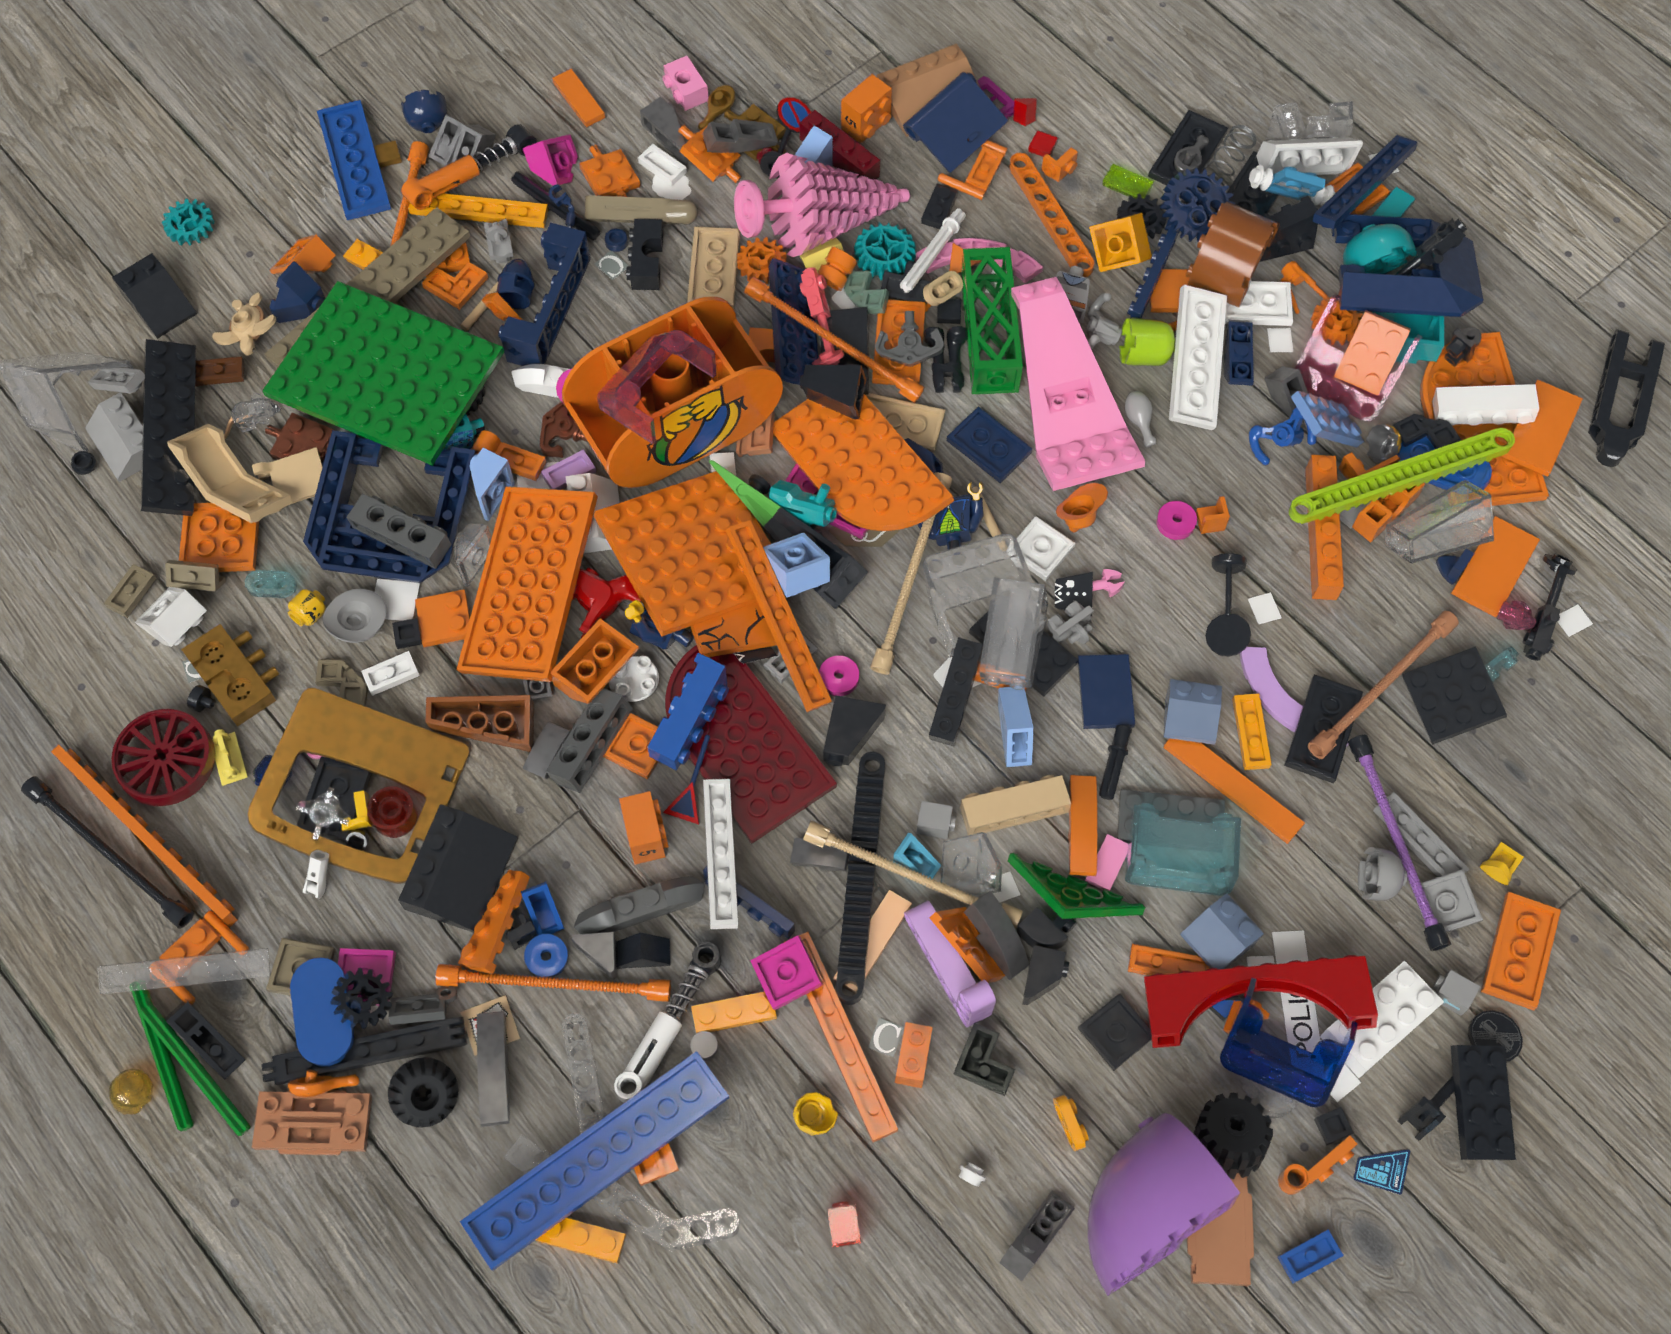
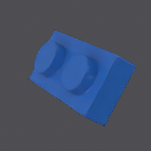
(1310, 1256)

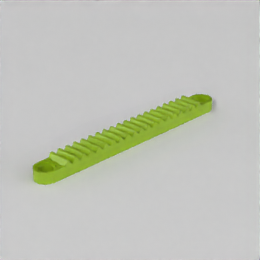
(1401, 475)

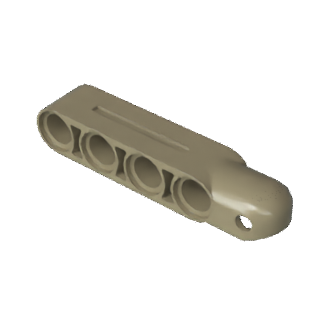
(630, 208)

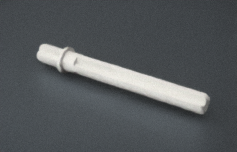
(950, 226)

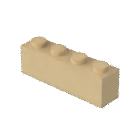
(1015, 805)

